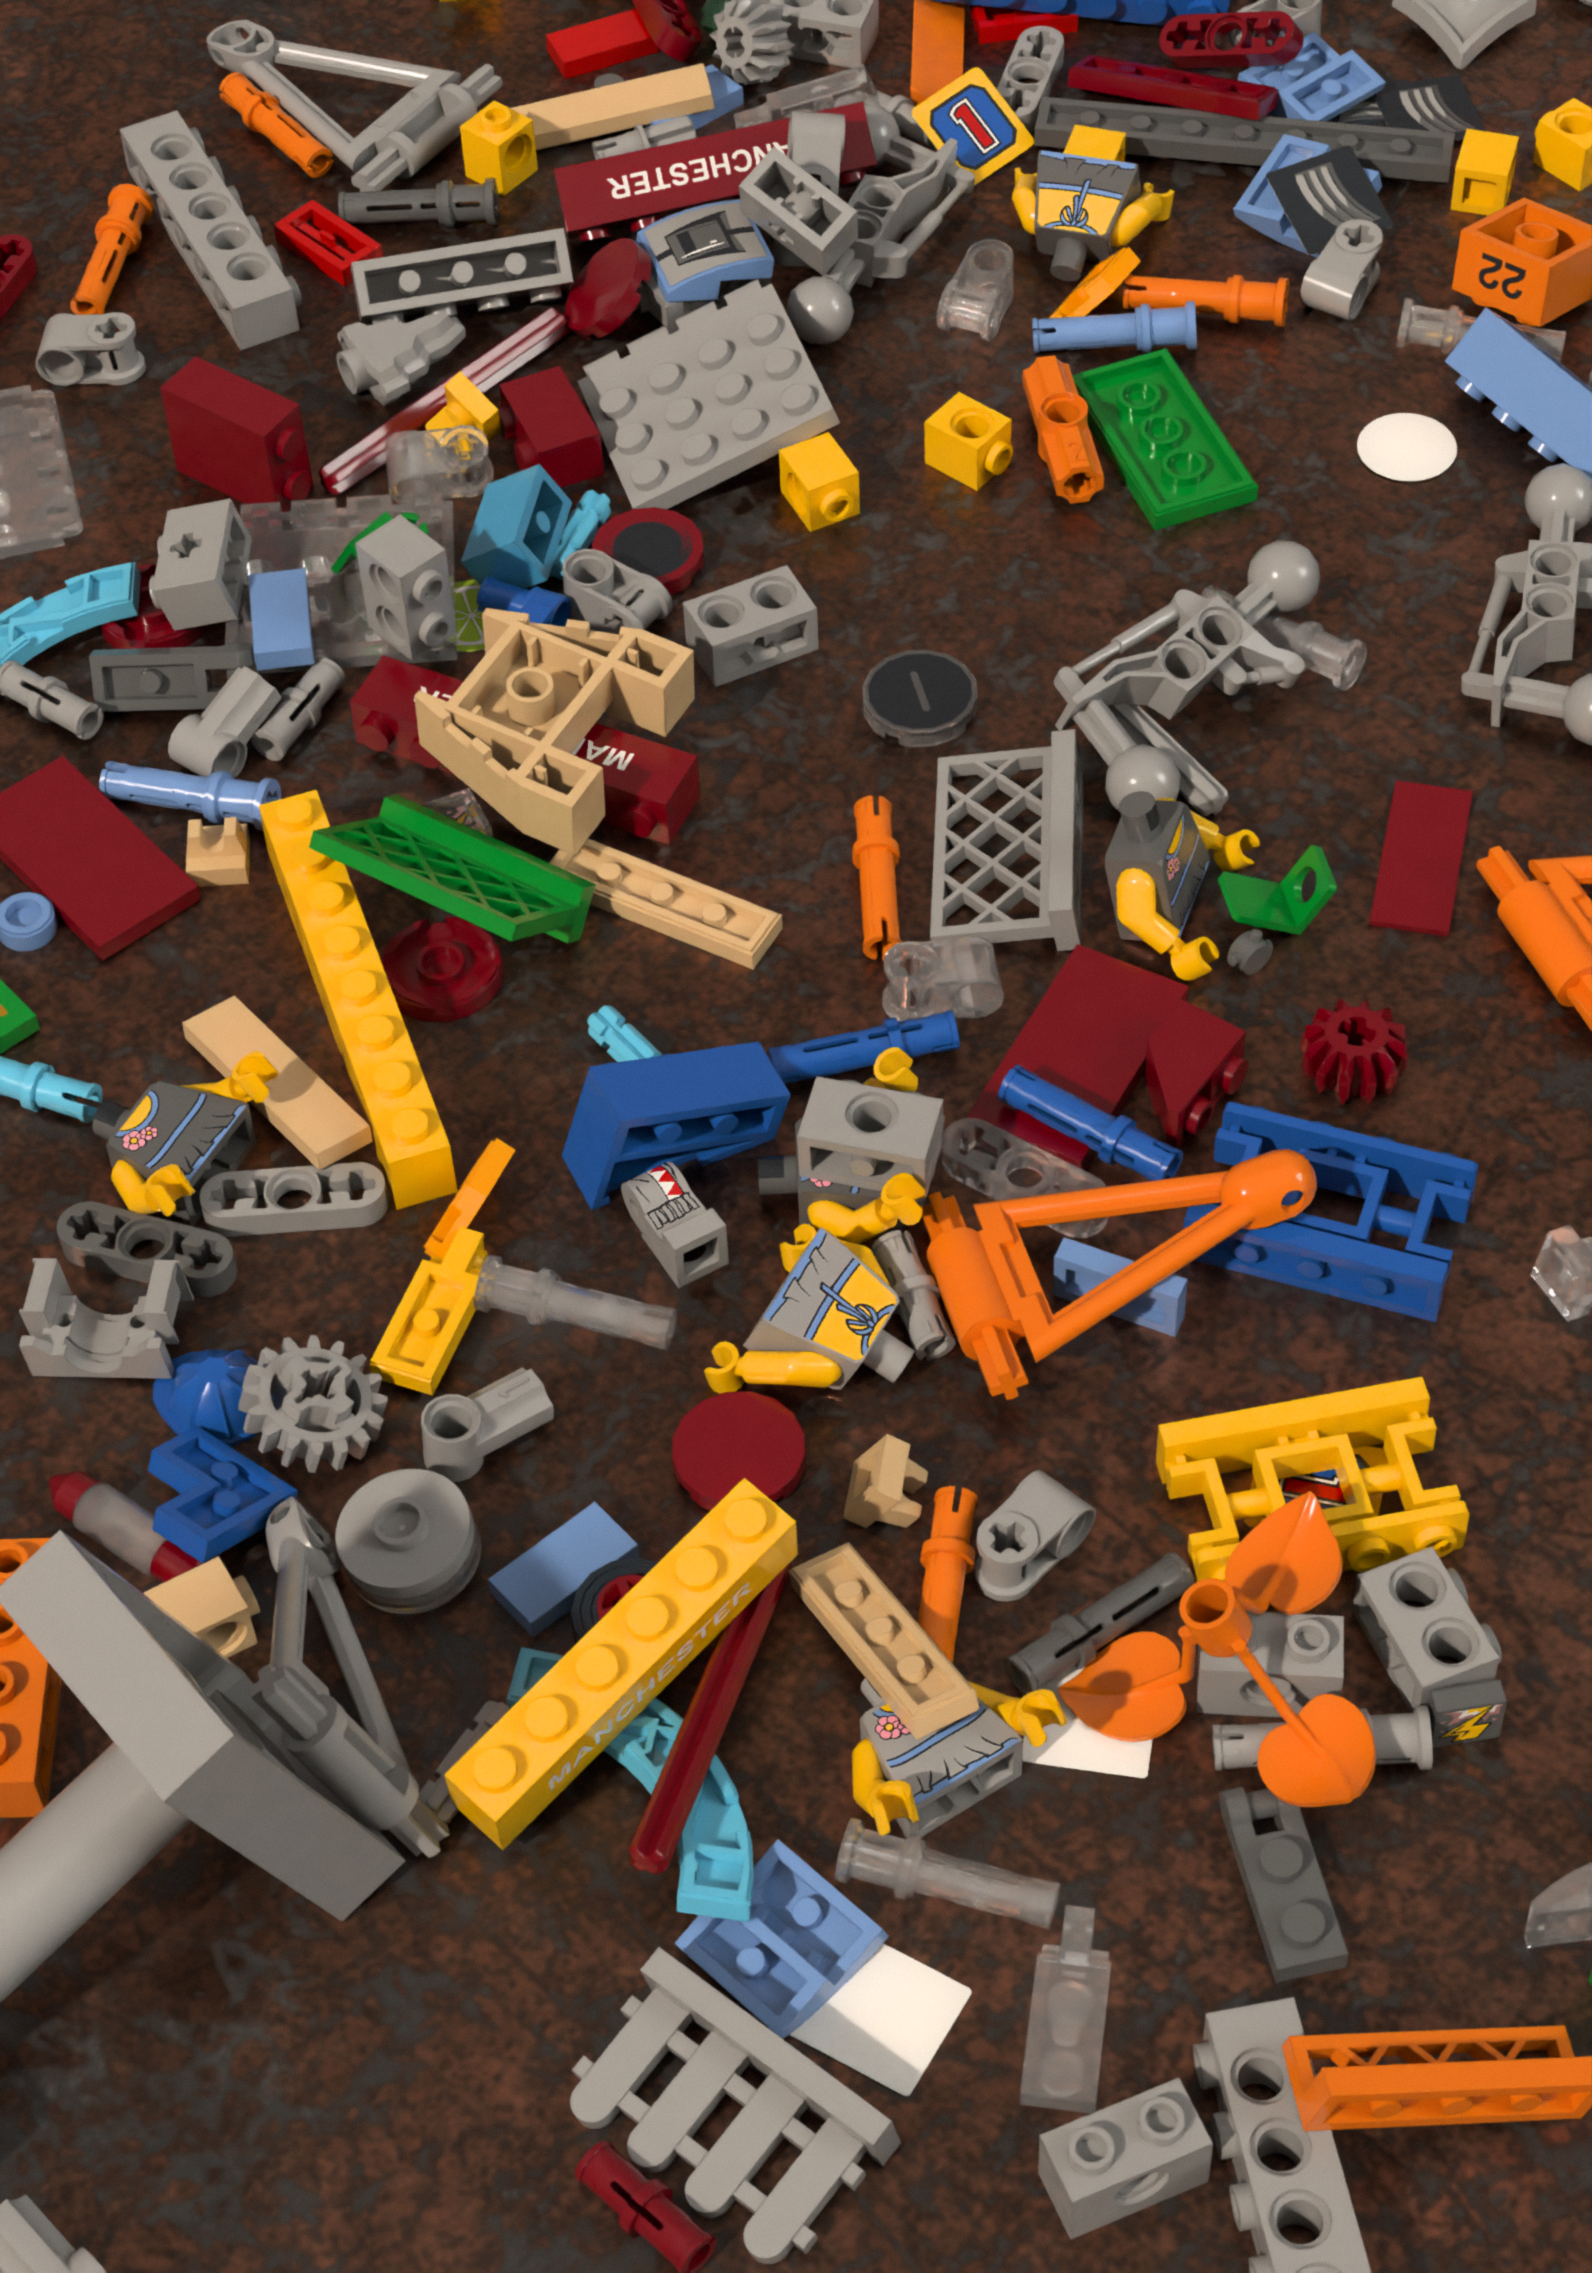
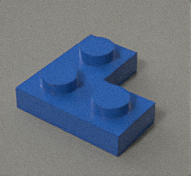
(220, 1494)

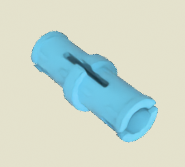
(41, 1087)

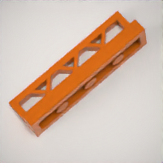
(1436, 2090)

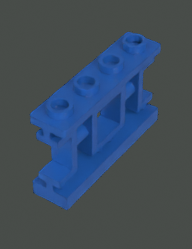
(1337, 1255)

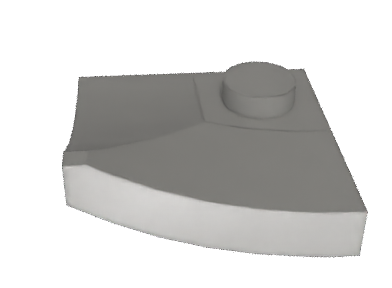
(1465, 26)

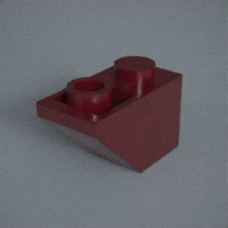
(1190, 1067)

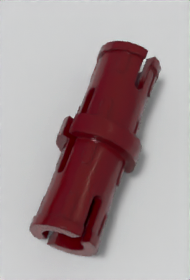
(645, 2208)

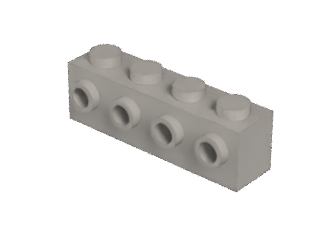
(463, 275)

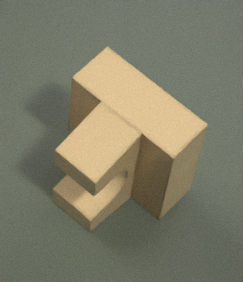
(218, 853)
(878, 1485)

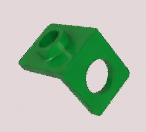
(1279, 904)

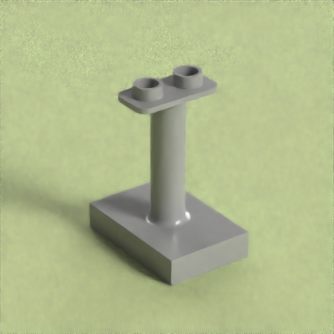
(180, 1754)

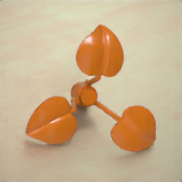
(1135, 1682)

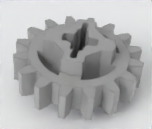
(312, 1403)

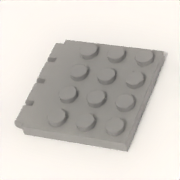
(706, 398)

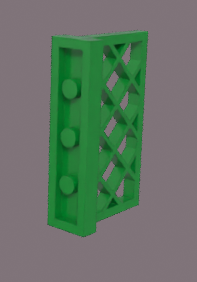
(461, 871)

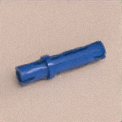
(861, 1048)
(1111, 1136)

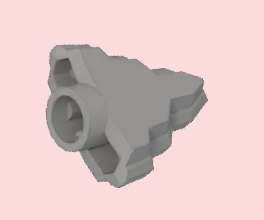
(394, 353)

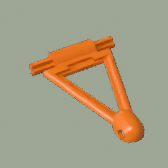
(1548, 920)
(996, 1292)

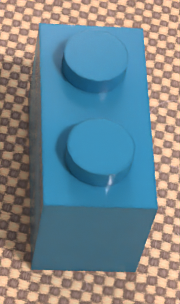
(517, 529)

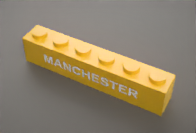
(622, 1664)

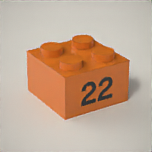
(1526, 262)

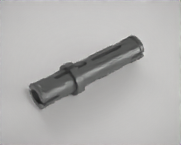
(1098, 1624)

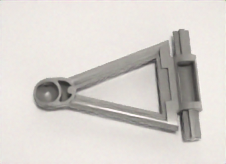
(394, 143)
(355, 1764)

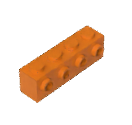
(27, 1704)

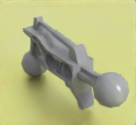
(885, 210)
(1280, 580)
(1554, 583)

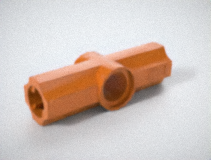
(1063, 429)

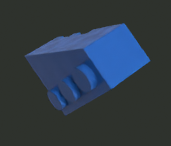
(671, 1111)

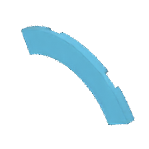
(83, 604)
(715, 1842)

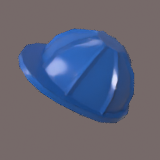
(206, 1394)

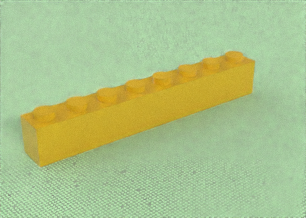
(359, 1005)

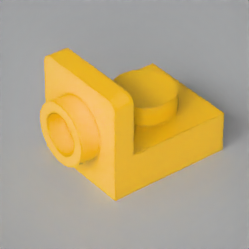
(466, 407)

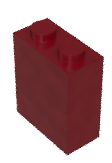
(236, 435)

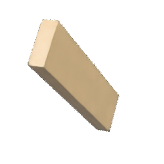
(619, 106)
(674, 903)
(297, 1100)
(884, 1641)

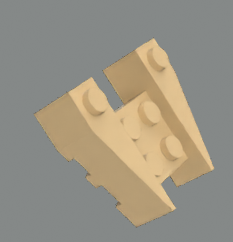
(532, 705)

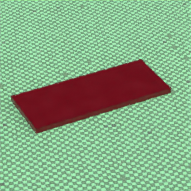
(1421, 858)

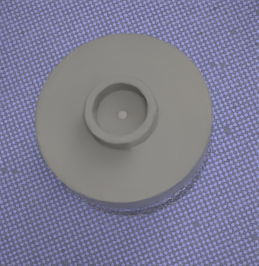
(408, 1541)

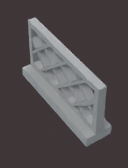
(1059, 853)

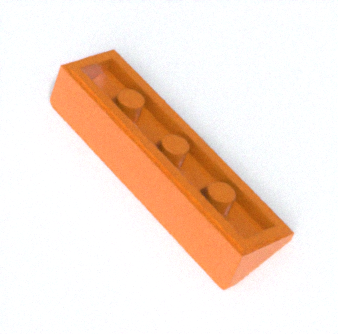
(936, 47)

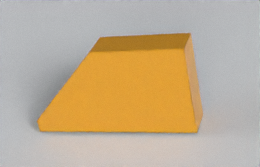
(1098, 284)
(469, 1196)

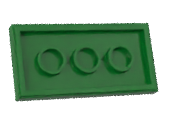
(1163, 440)

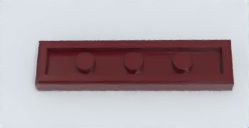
(1173, 87)

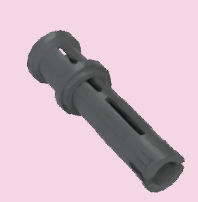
(357, 209)

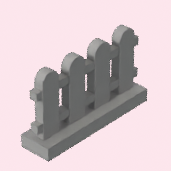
(767, 2114)

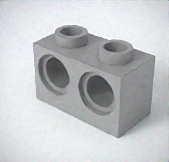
(831, 30)
(406, 587)
(751, 625)
(1412, 1636)

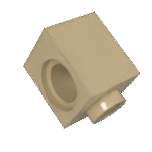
(211, 1606)

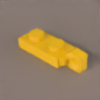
(432, 1316)

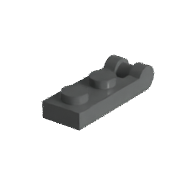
(162, 676)
(1283, 1885)

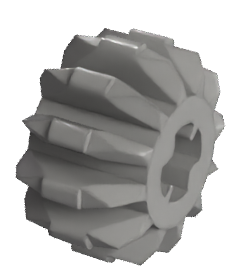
(751, 40)

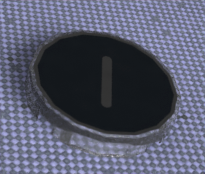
(920, 697)

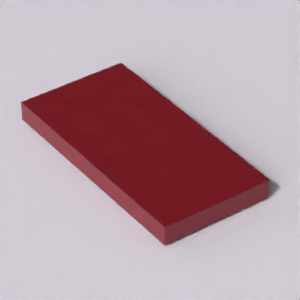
(89, 859)
(1086, 1040)

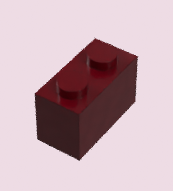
(550, 427)

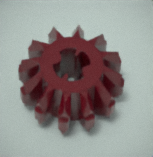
(1354, 1051)

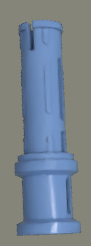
(1143, 328)
(213, 796)

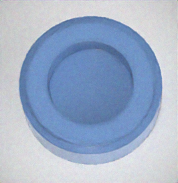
(27, 921)

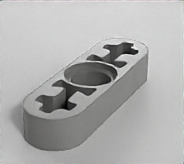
(1026, 66)
(274, 1182)

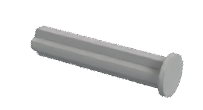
(1196, 783)

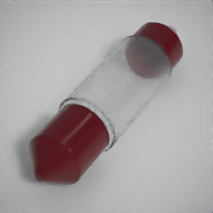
(118, 1525)

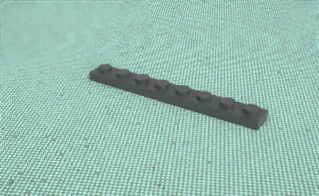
(1237, 140)

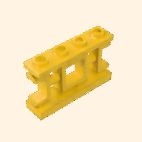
(1308, 1439)

